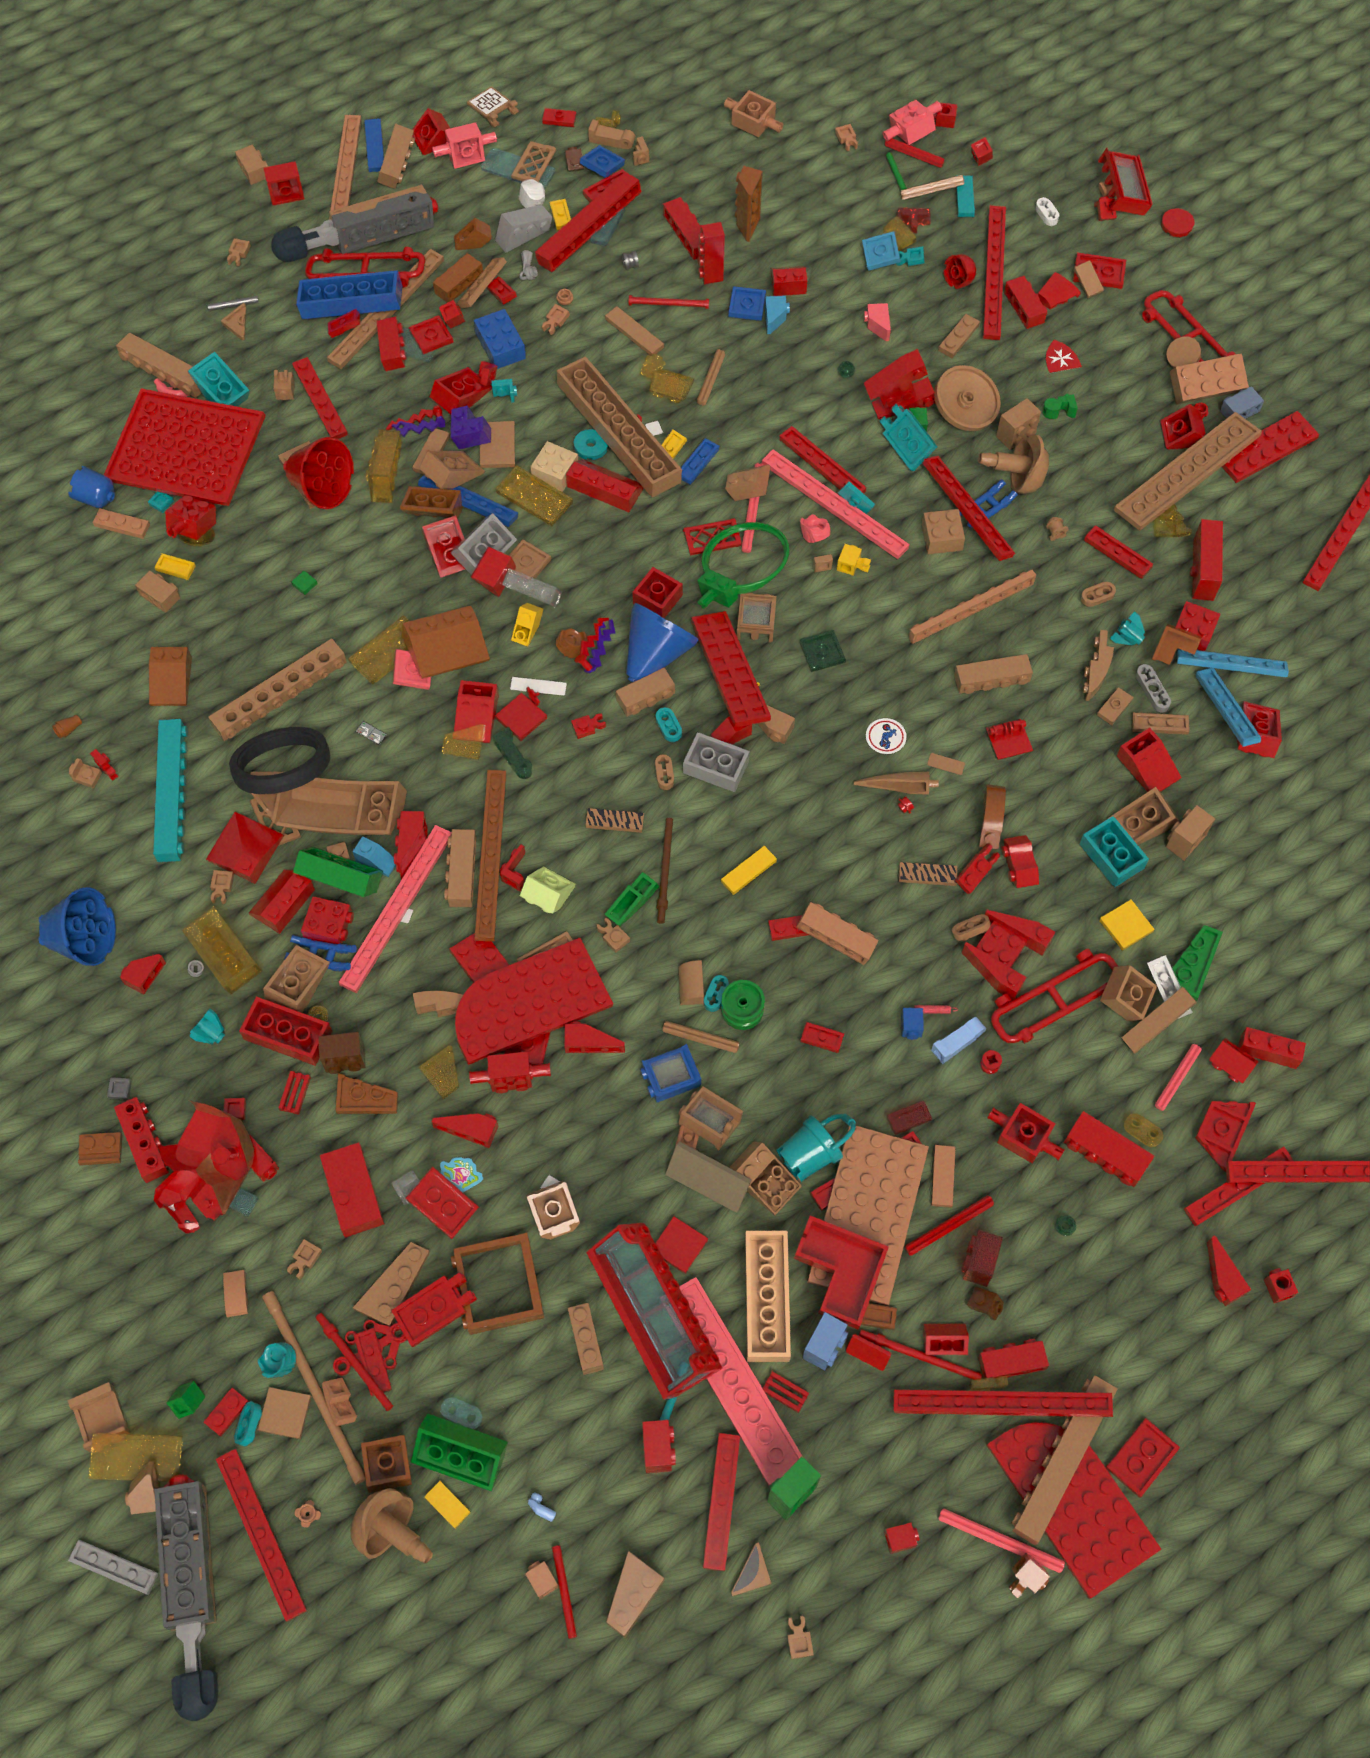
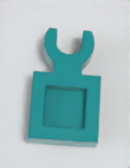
(913, 256)

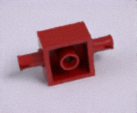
(190, 517)
(509, 1072)
(1026, 1145)

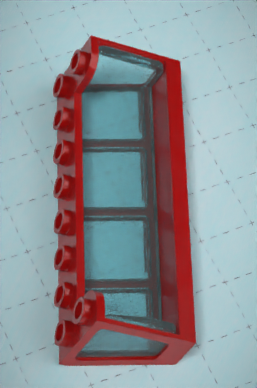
(653, 1309)

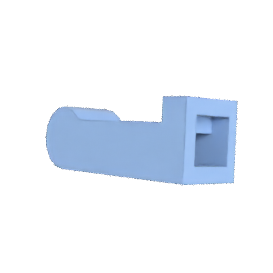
(958, 1040)

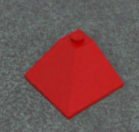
(244, 847)

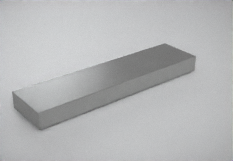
(113, 1567)

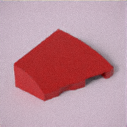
(1057, 291)

